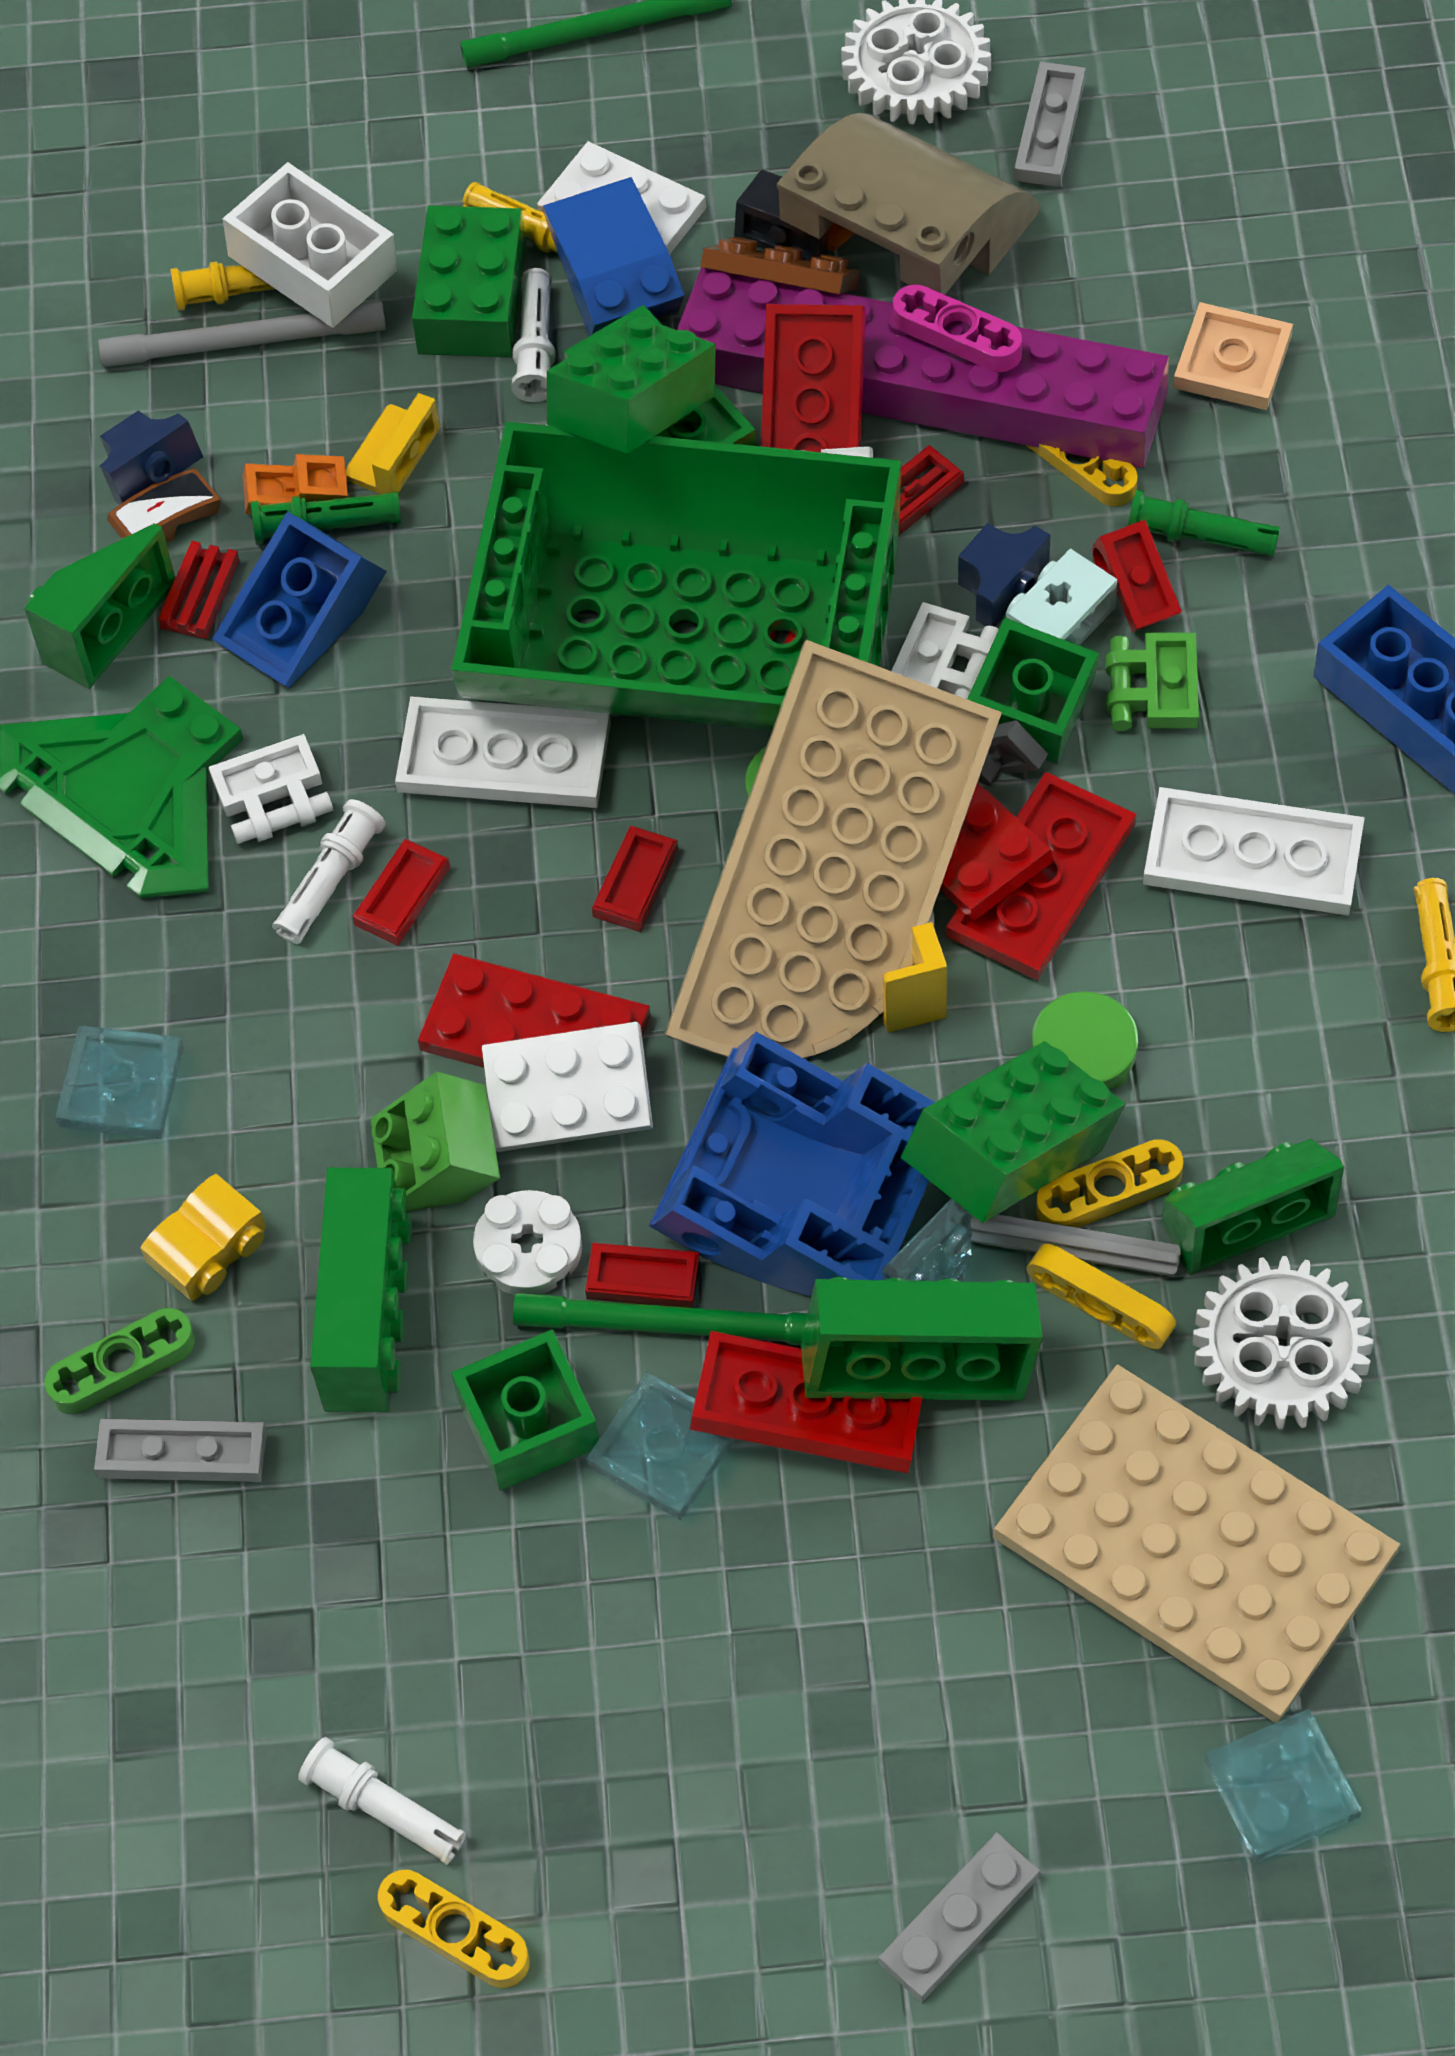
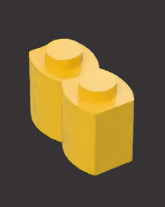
(204, 1238)

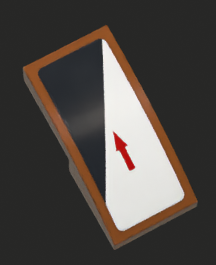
(167, 504)

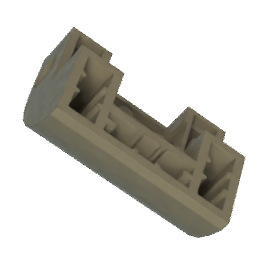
(905, 199)

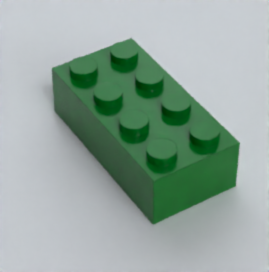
(1012, 1131)
(359, 1290)
(920, 1339)

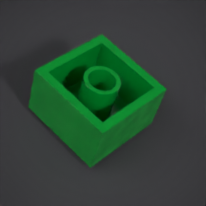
(1036, 682)
(526, 1409)

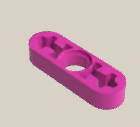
(968, 345)

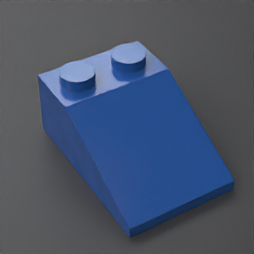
(613, 254)
(297, 600)

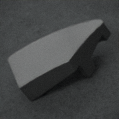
(1011, 752)

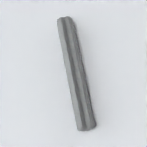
(1082, 1243)

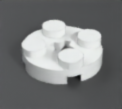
(521, 1214)

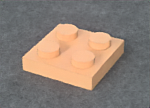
(1233, 356)

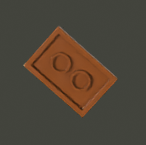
(781, 265)

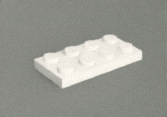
(503, 752)
(1253, 851)

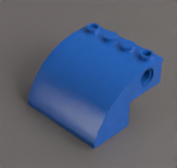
(796, 1171)

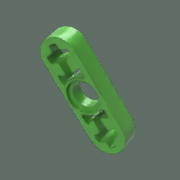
(112, 1383)

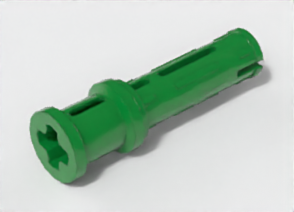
(326, 514)
(1180, 521)

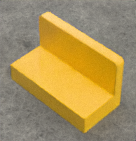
(394, 446)
(918, 991)

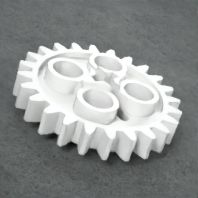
(916, 59)
(1282, 1387)

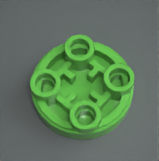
(1092, 1033)

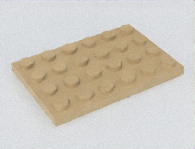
(1196, 1542)

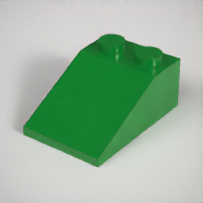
(100, 604)

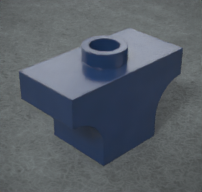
(146, 453)
(1000, 567)

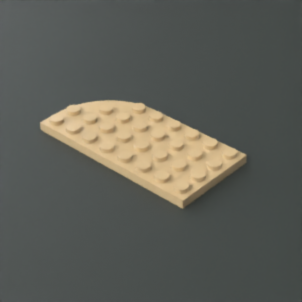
(832, 857)

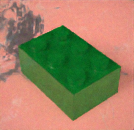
(469, 281)
(631, 384)

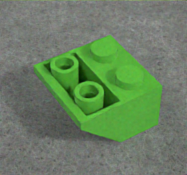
(438, 1141)

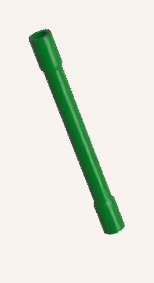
(503, 45)
(560, 1312)

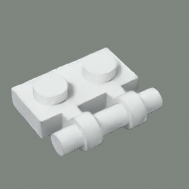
(933, 647)
(267, 776)

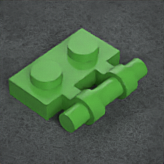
(1170, 681)

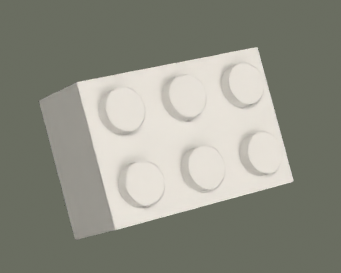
(310, 244)

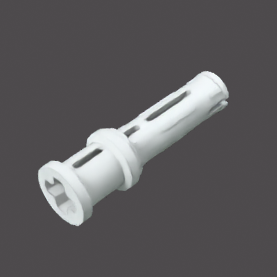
(533, 350)
(338, 854)
(359, 1788)

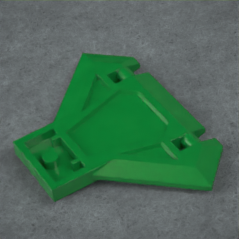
(126, 785)

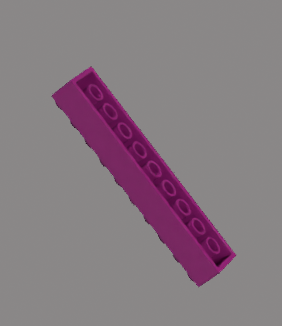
(1060, 395)

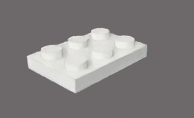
(669, 203)
(567, 1086)

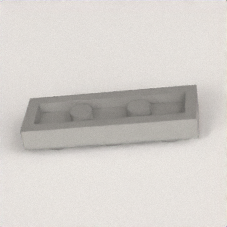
(1049, 124)
(180, 1450)
(959, 1917)

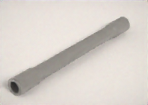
(140, 347)

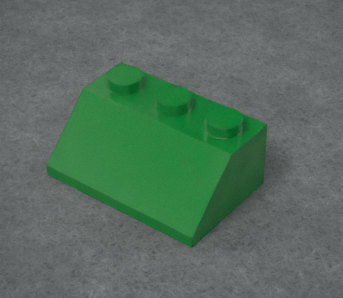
(1252, 1203)

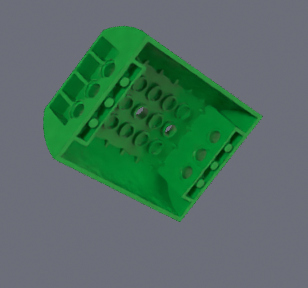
(663, 538)

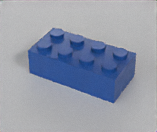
(1397, 676)

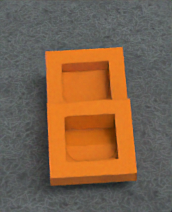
(309, 477)

